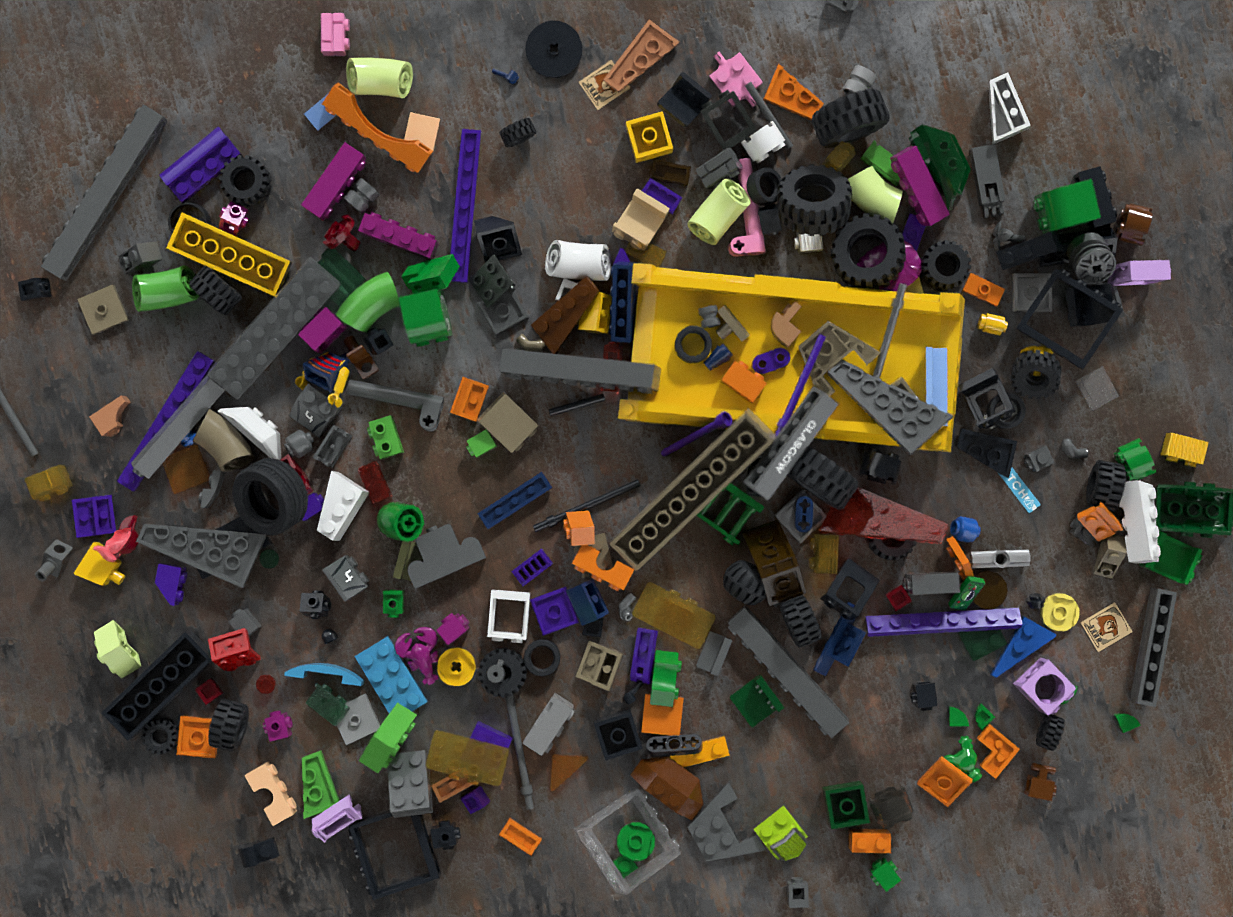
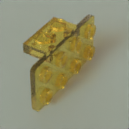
(674, 614)
(467, 758)

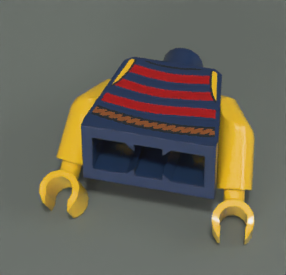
(328, 373)

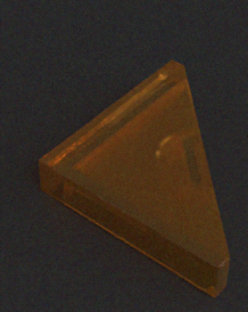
(563, 767)

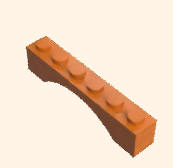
(344, 104)

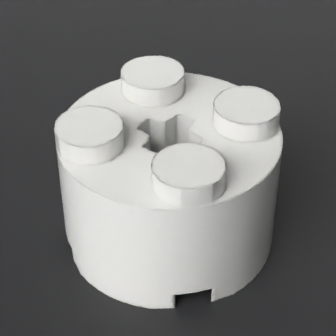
(763, 141)

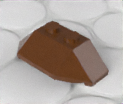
(670, 784)

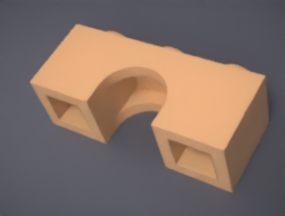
(266, 777)

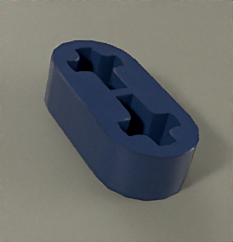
(808, 514)

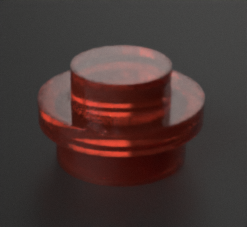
(265, 684)

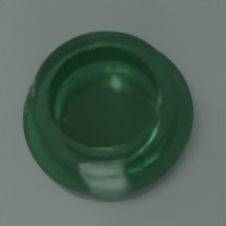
(269, 559)

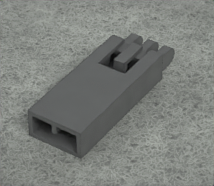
(987, 171)

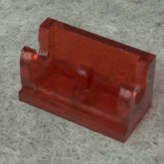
(374, 482)

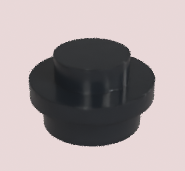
(1035, 601)

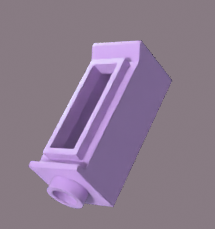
(335, 818)

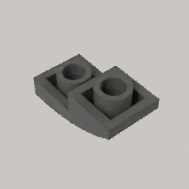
(208, 496)

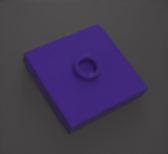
(554, 611)

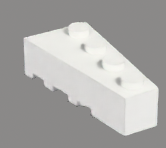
(1140, 522)

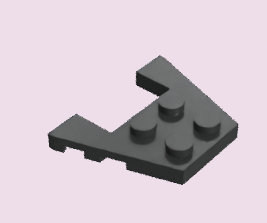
(714, 833)

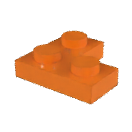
(961, 562)
(1001, 750)

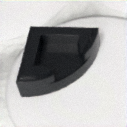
(594, 628)

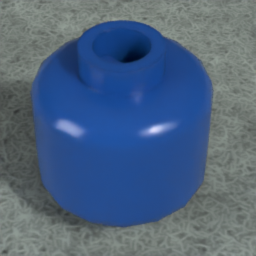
(965, 529)

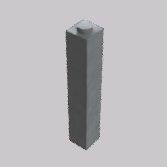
(176, 427)

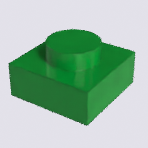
(625, 866)

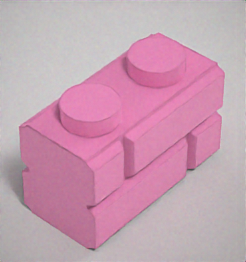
(334, 34)

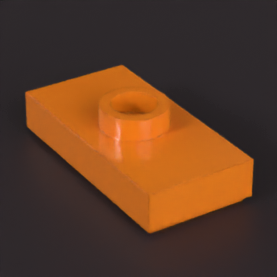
(983, 289)
(520, 836)

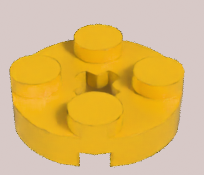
(456, 677)

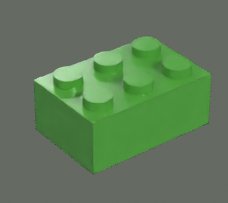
(388, 737)

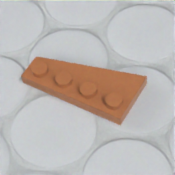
(644, 51)

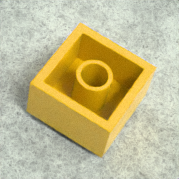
(649, 137)

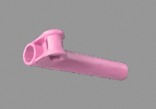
(753, 242)

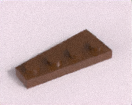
(565, 314)

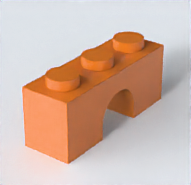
(616, 576)

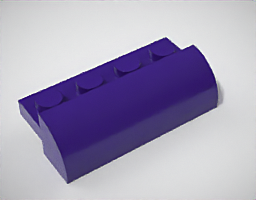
(199, 165)

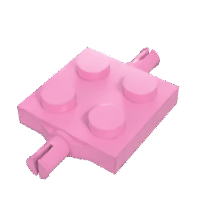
(733, 76)

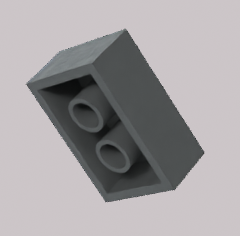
(409, 784)

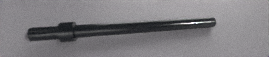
(553, 520)

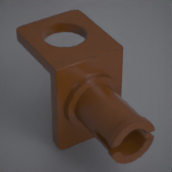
(359, 356)

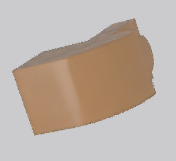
(781, 327)

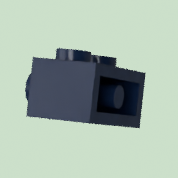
(585, 599)

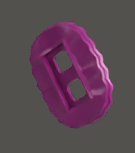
(911, 269)

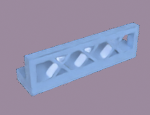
(937, 378)

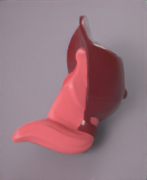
(122, 542)

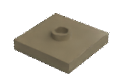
(103, 309)

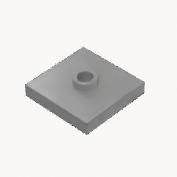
(359, 720)

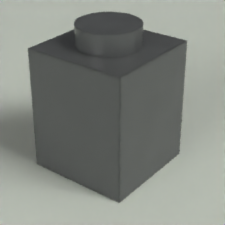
(244, 619)

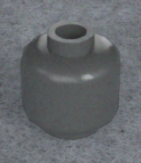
(299, 444)

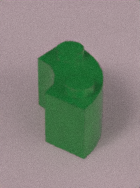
(664, 678)

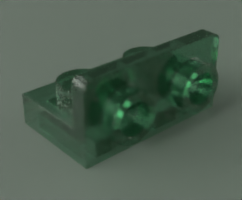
(327, 704)

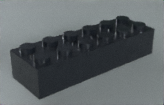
(158, 685)

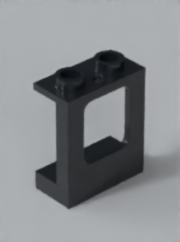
(980, 385)
(858, 574)

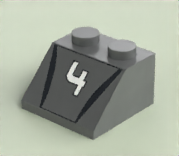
(314, 410)
(346, 577)

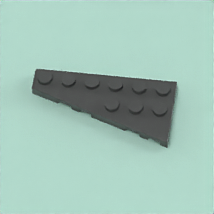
(893, 409)
(217, 552)

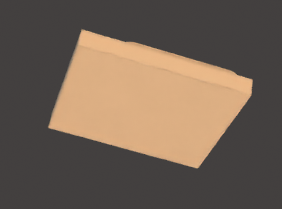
(423, 129)

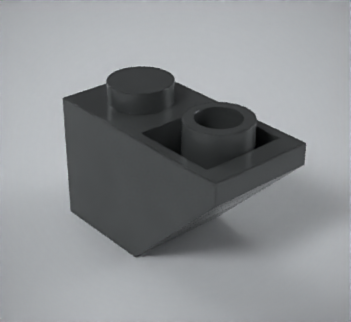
(140, 257)

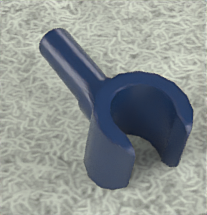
(511, 77)

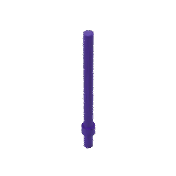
(801, 383)

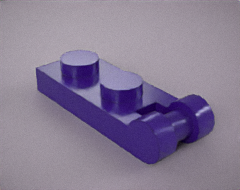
(643, 655)

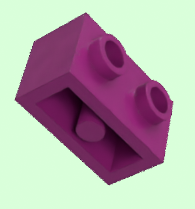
(453, 627)

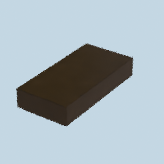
(670, 172)

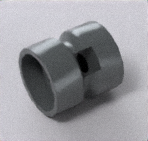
(361, 196)

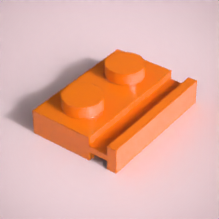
(469, 399)
(1099, 522)

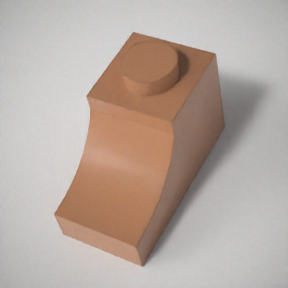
(109, 417)

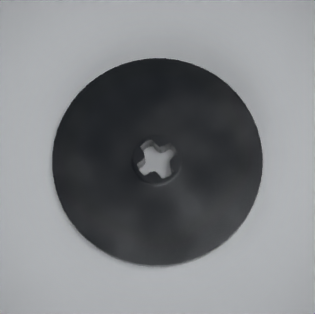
(553, 34)

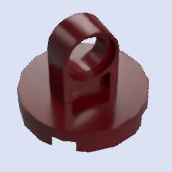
(340, 233)

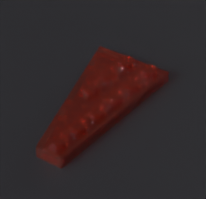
(881, 518)

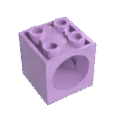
(1027, 682)

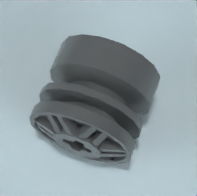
(1091, 258)

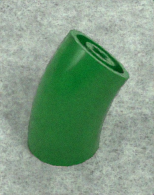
(400, 521)

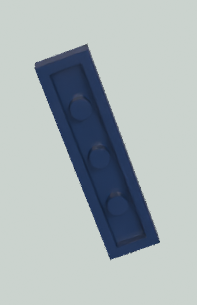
(514, 500)

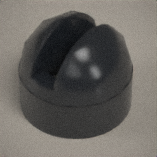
(329, 635)

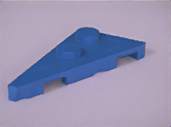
(1022, 644)

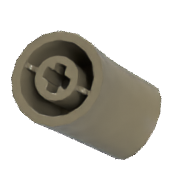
(223, 442)

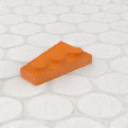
(791, 95)

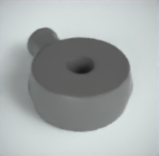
(496, 668)

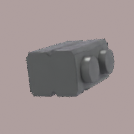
(719, 168)

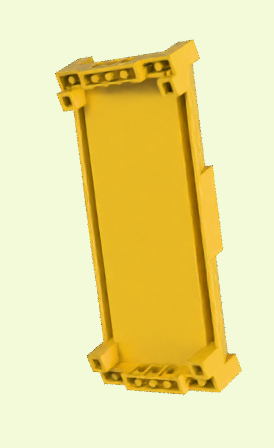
(695, 395)

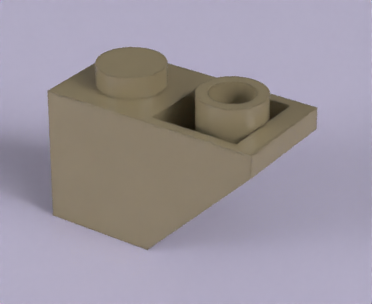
(1110, 556)

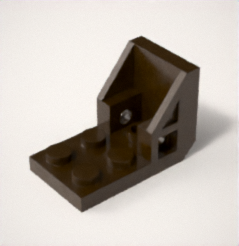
(774, 562)

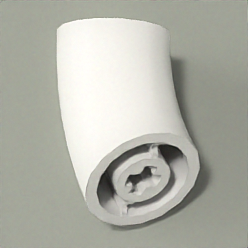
(578, 261)

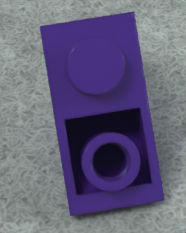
(170, 582)

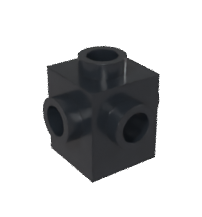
(315, 605)
(440, 839)

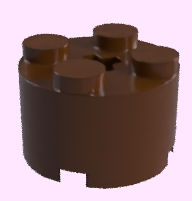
(1134, 224)

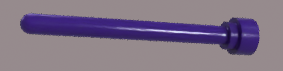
(722, 421)

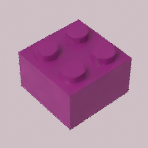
(322, 330)

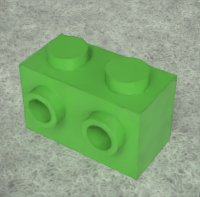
(385, 437)

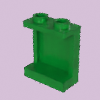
(1175, 560)

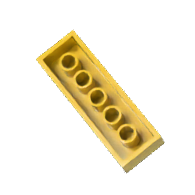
(229, 254)

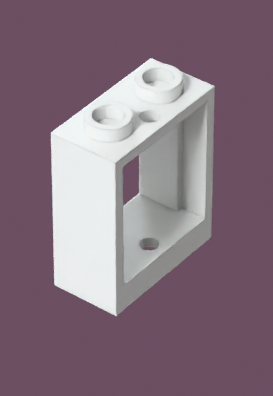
(508, 595)

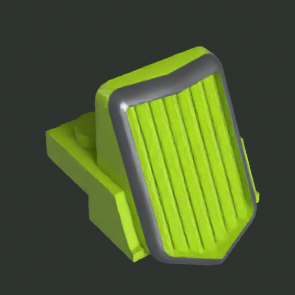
(782, 835)

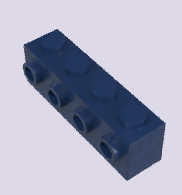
(623, 303)

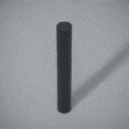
(577, 404)

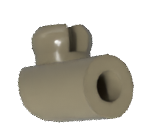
(533, 346)

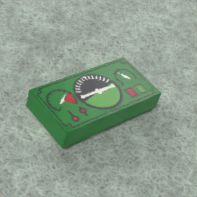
(968, 591)

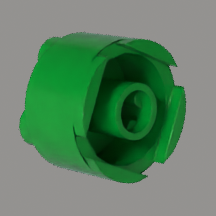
(1135, 460)

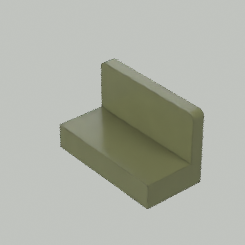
(408, 553)

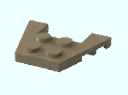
(835, 348)

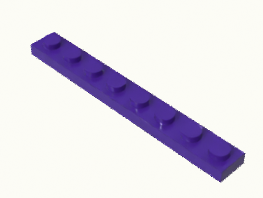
(465, 202)
(192, 376)
(943, 622)

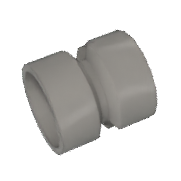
(860, 80)

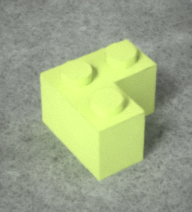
(115, 650)

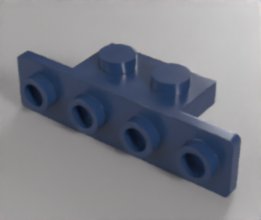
(840, 646)

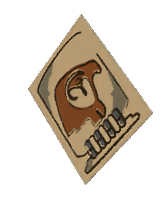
(597, 90)
(1106, 627)

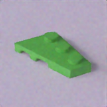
(317, 785)

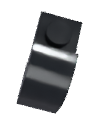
(258, 851)

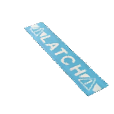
(1021, 491)

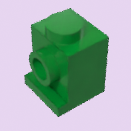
(398, 597)

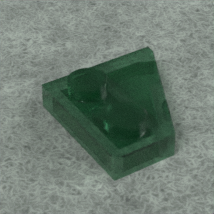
(982, 642)

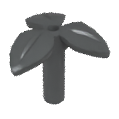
(1005, 235)

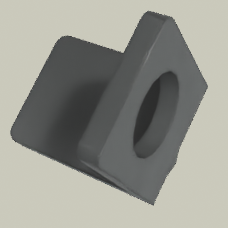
(52, 561)

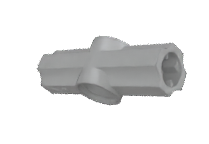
(987, 559)

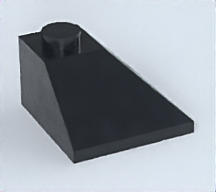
(497, 238)

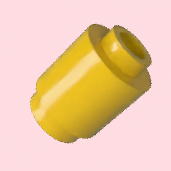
(992, 324)

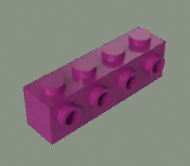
(334, 181)
(919, 186)
(397, 236)

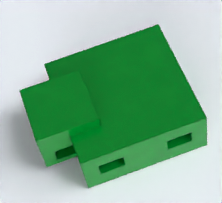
(431, 274)

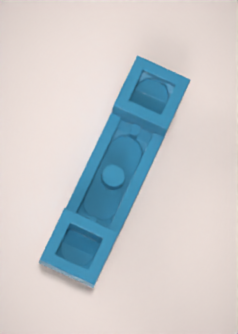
(348, 676)

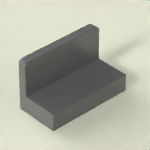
(714, 653)

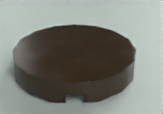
(993, 592)

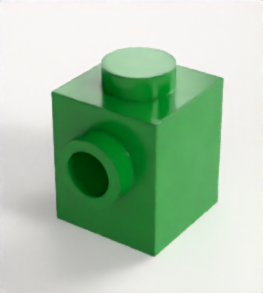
(884, 874)

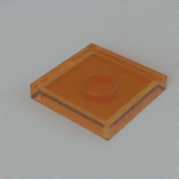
(186, 469)

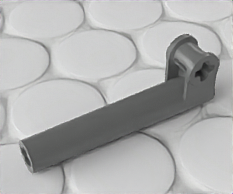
(429, 404)

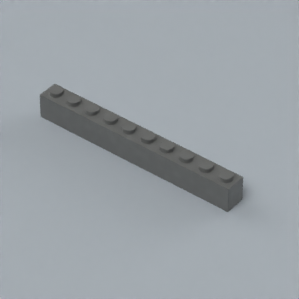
(104, 192)

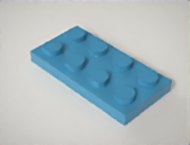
(390, 676)

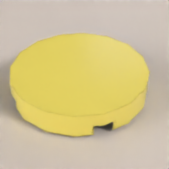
(1059, 612)

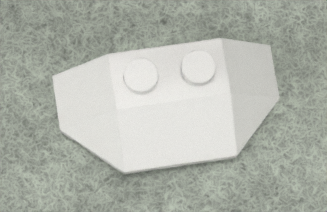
(255, 428)

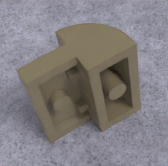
(599, 665)

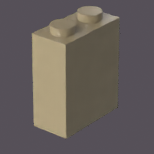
(507, 423)

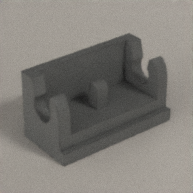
(332, 446)

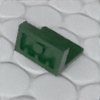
(756, 701)

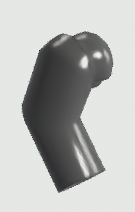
(1071, 451)
(625, 608)

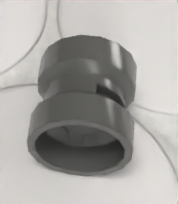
(709, 316)

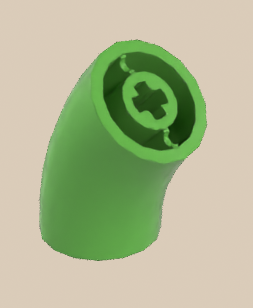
(163, 289)
(369, 302)

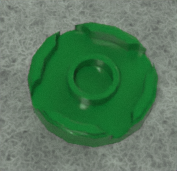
(635, 841)

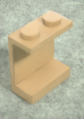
(640, 220)

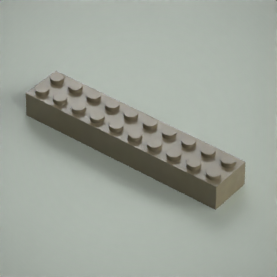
(693, 489)

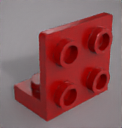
(232, 650)

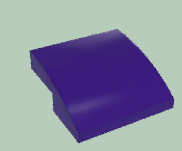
(93, 516)

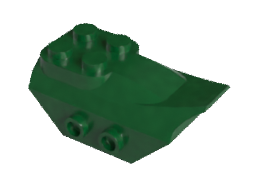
(943, 159)
(1194, 509)

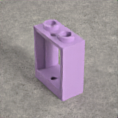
(1140, 273)

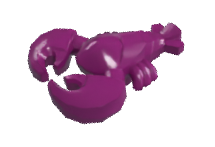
(420, 653)

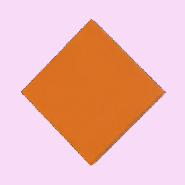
(662, 719)
(194, 737)
(944, 781)

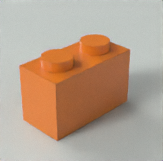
(743, 381)
(579, 528)
(869, 841)

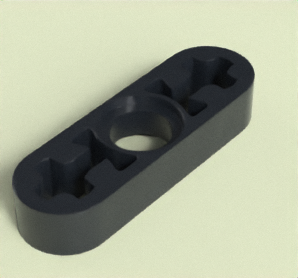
(660, 751)

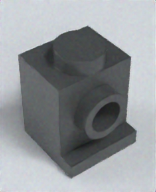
(800, 899)

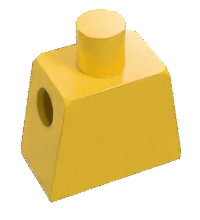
(97, 569)

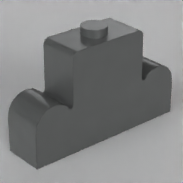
(442, 555)

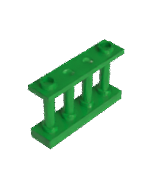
(736, 495)

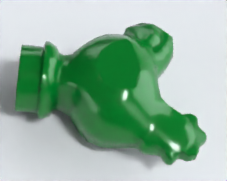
(965, 759)

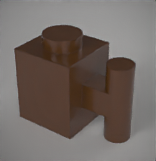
(1040, 785)

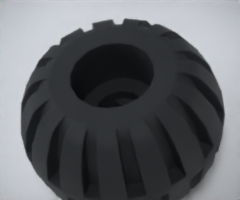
(744, 583)

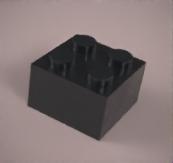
(618, 734)

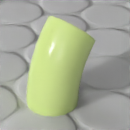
(379, 77)
(874, 194)
(719, 211)

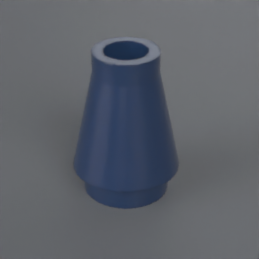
(718, 357)

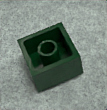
(846, 804)

